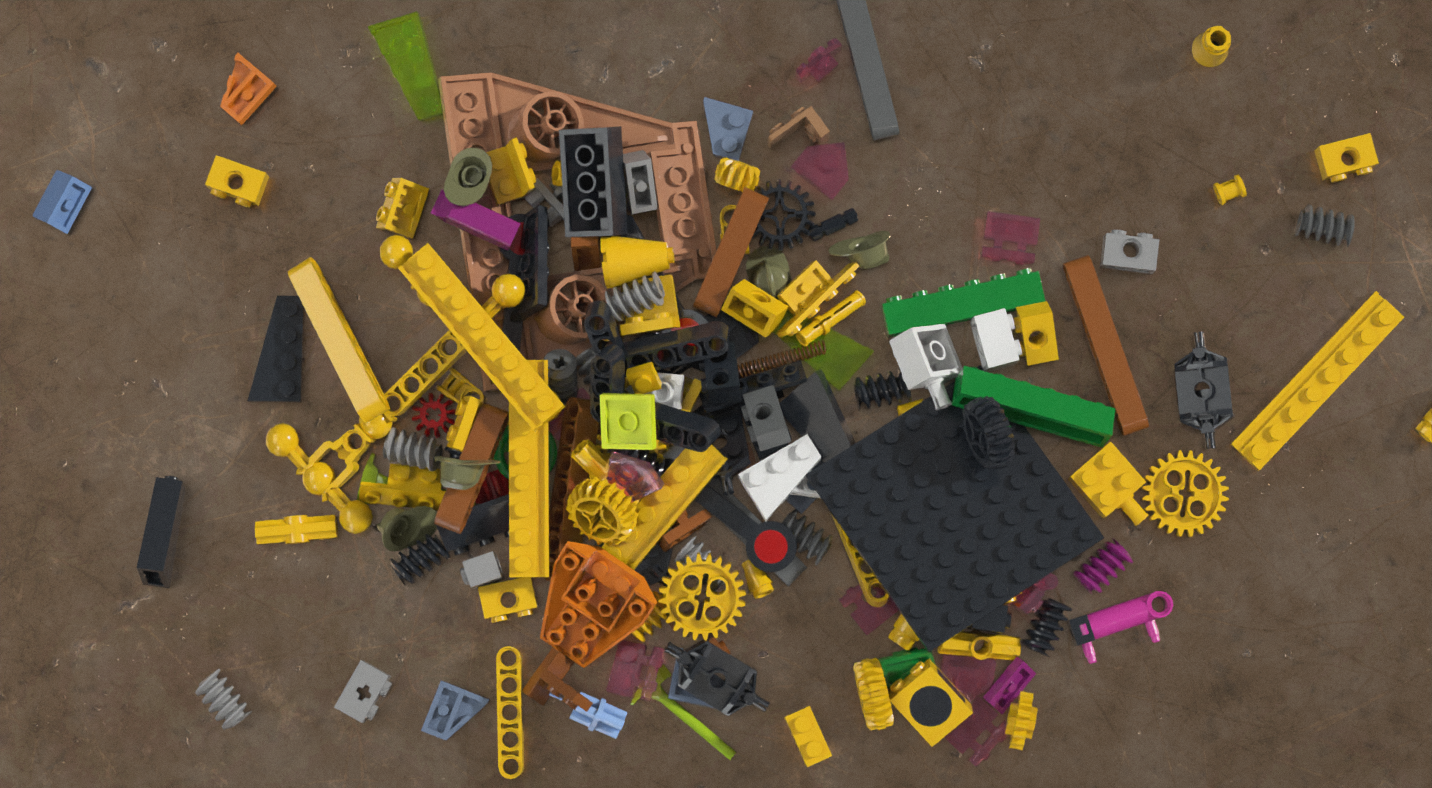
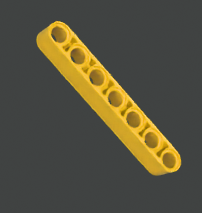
(338, 340)

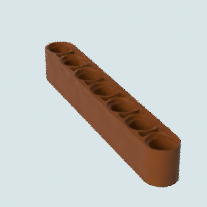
(1105, 345)
(576, 426)

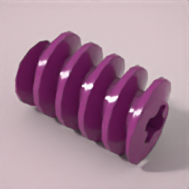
(1102, 567)

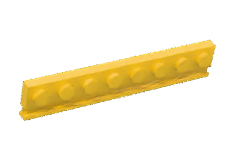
(481, 337)
(1317, 380)
(529, 492)
(662, 508)

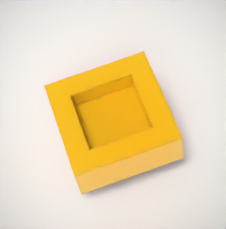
(643, 378)

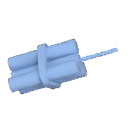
(599, 717)

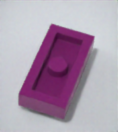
(1009, 685)

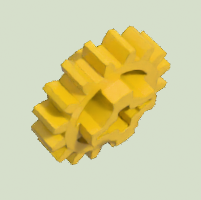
(1021, 720)

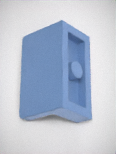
(62, 201)

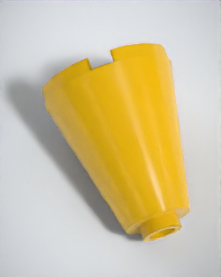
(632, 259)

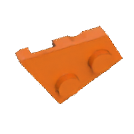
(245, 90)

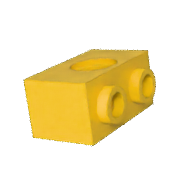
(1359, 148)
(225, 170)
(754, 308)
(1044, 345)
(492, 595)

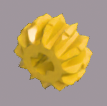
(736, 174)

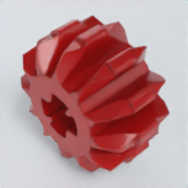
(436, 406)
(493, 487)

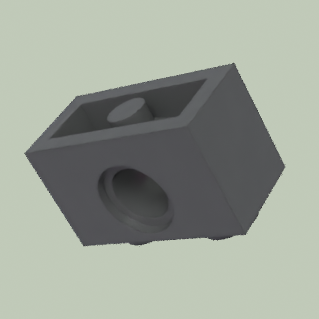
(769, 431)

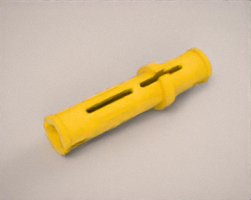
(822, 323)

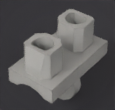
(541, 193)

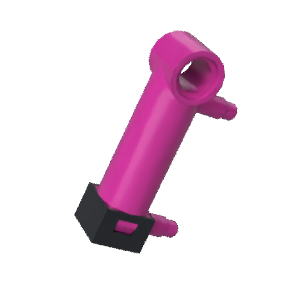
(1116, 619)

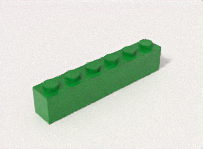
(963, 303)
(1038, 406)

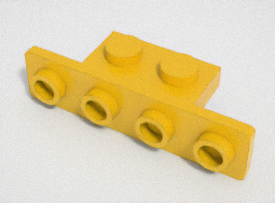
(809, 291)
(405, 488)

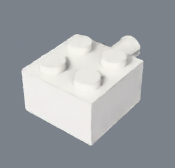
(927, 360)

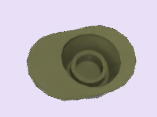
(468, 177)
(866, 250)
(768, 270)
(461, 473)
(403, 527)

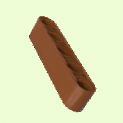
(730, 252)
(479, 446)

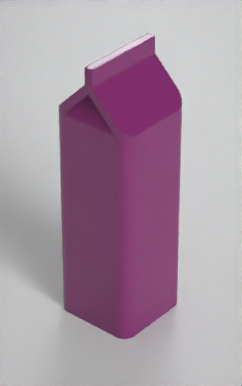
(477, 221)

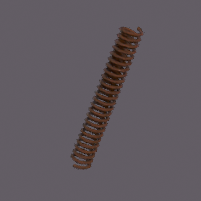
(813, 354)

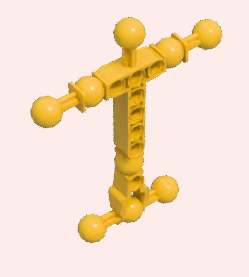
(320, 477)

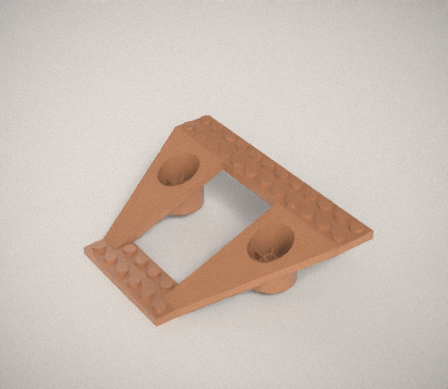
(492, 110)

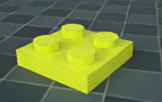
(628, 421)

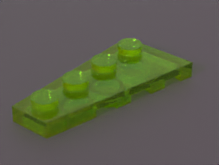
(408, 54)
(842, 353)

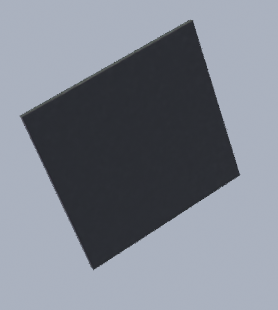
(944, 528)

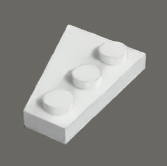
(777, 475)

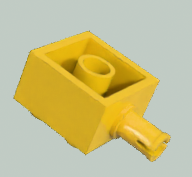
(1109, 483)

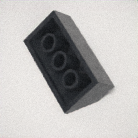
(593, 181)
(483, 524)

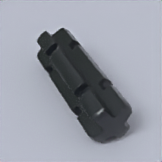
(833, 224)

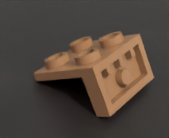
(814, 128)

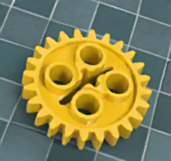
(1209, 497)
(725, 600)

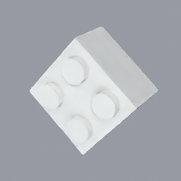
(995, 340)

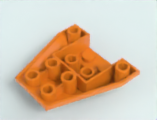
(593, 603)

